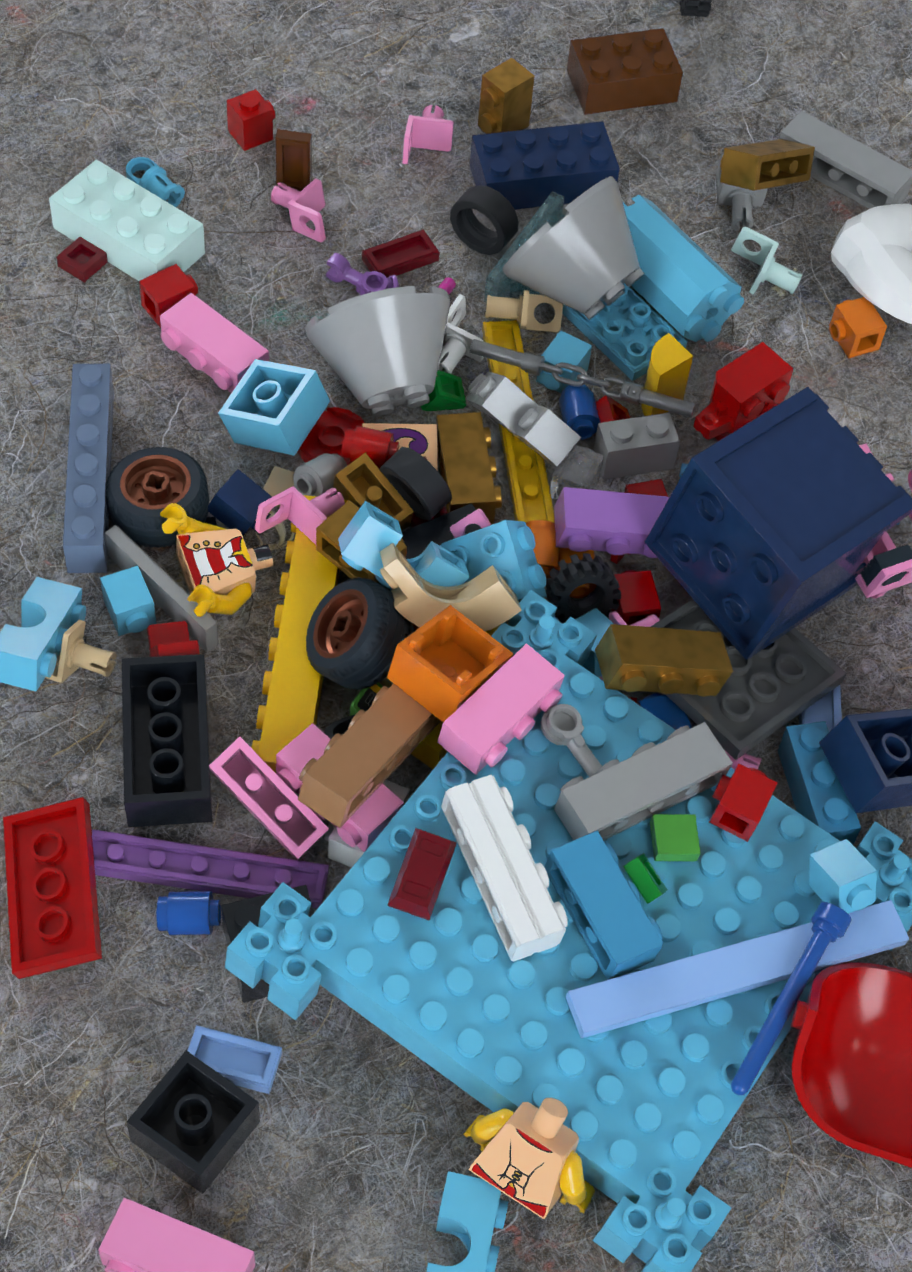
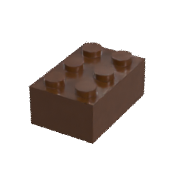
(624, 71)

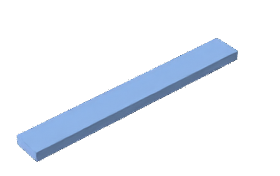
(726, 971)

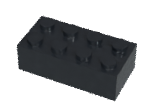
(166, 741)

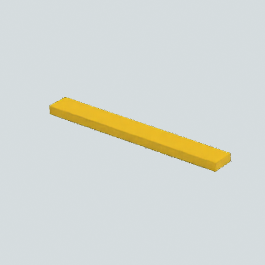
(523, 465)

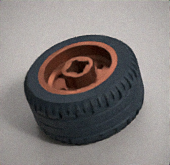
(148, 483)
(355, 633)

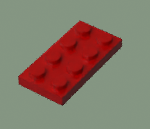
(51, 888)

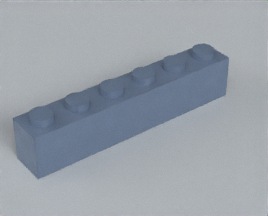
(88, 468)

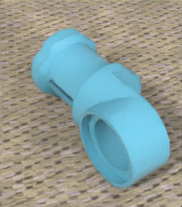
(155, 180)

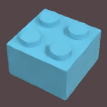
(274, 406)

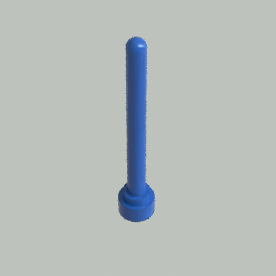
(828, 924)

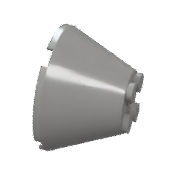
(583, 254)
(385, 345)

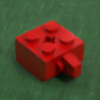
(744, 392)

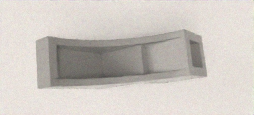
(522, 416)

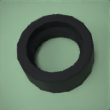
(495, 208)
(417, 482)

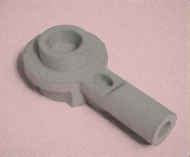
(564, 727)

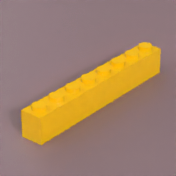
(293, 683)

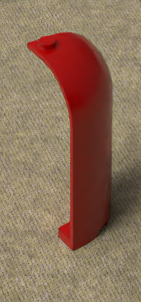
(858, 1057)

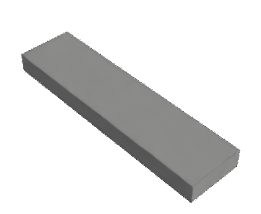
(162, 587)

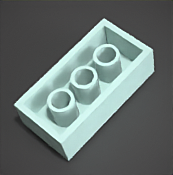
(126, 222)

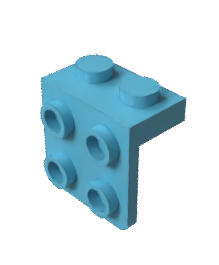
(506, 547)

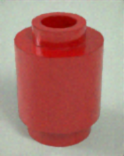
(375, 443)

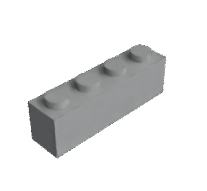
(849, 164)
(643, 784)

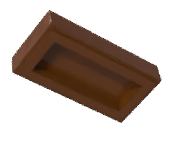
(293, 158)

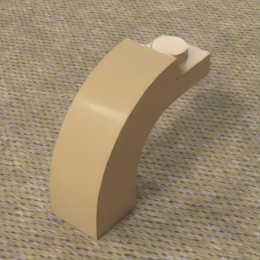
(483, 600)

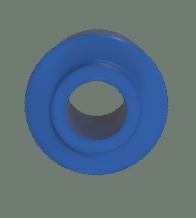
(579, 410)
(188, 913)

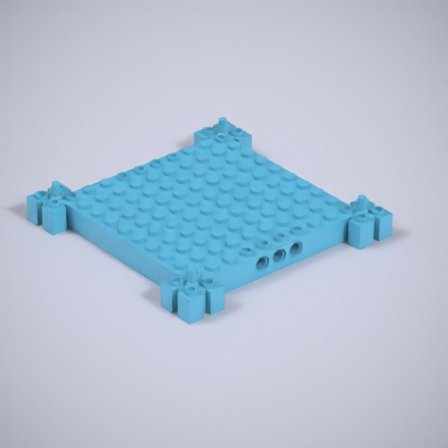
(501, 1030)

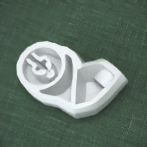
(877, 257)

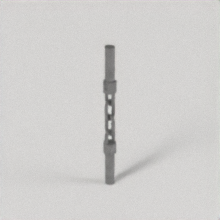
(629, 392)

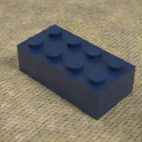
(543, 160)
(873, 758)

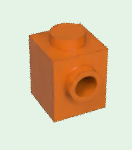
(857, 327)

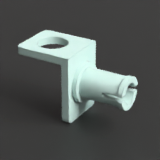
(769, 270)

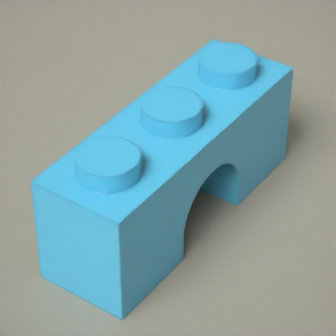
(374, 530)
(32, 650)
(471, 1212)

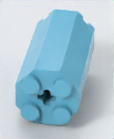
(679, 275)

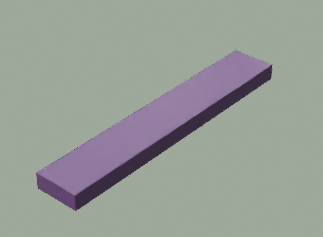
(203, 867)

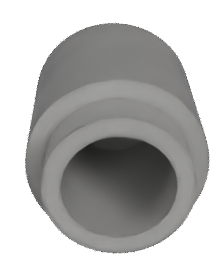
(318, 474)

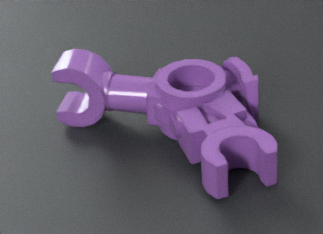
(365, 282)

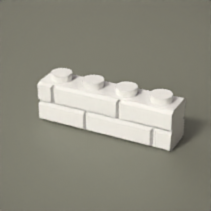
(504, 868)

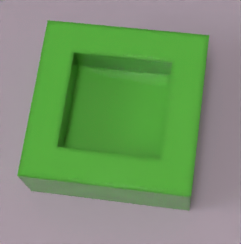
(674, 837)

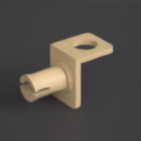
(523, 311)
(78, 654)

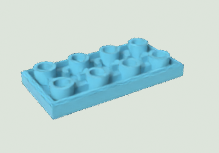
(625, 331)

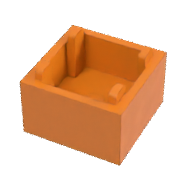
(446, 662)

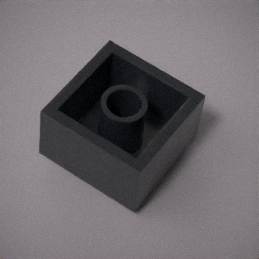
(194, 1121)

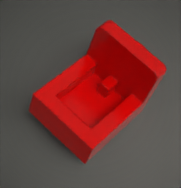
(171, 640)

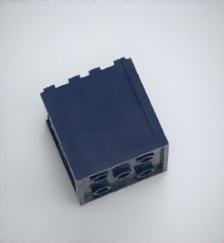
(775, 521)

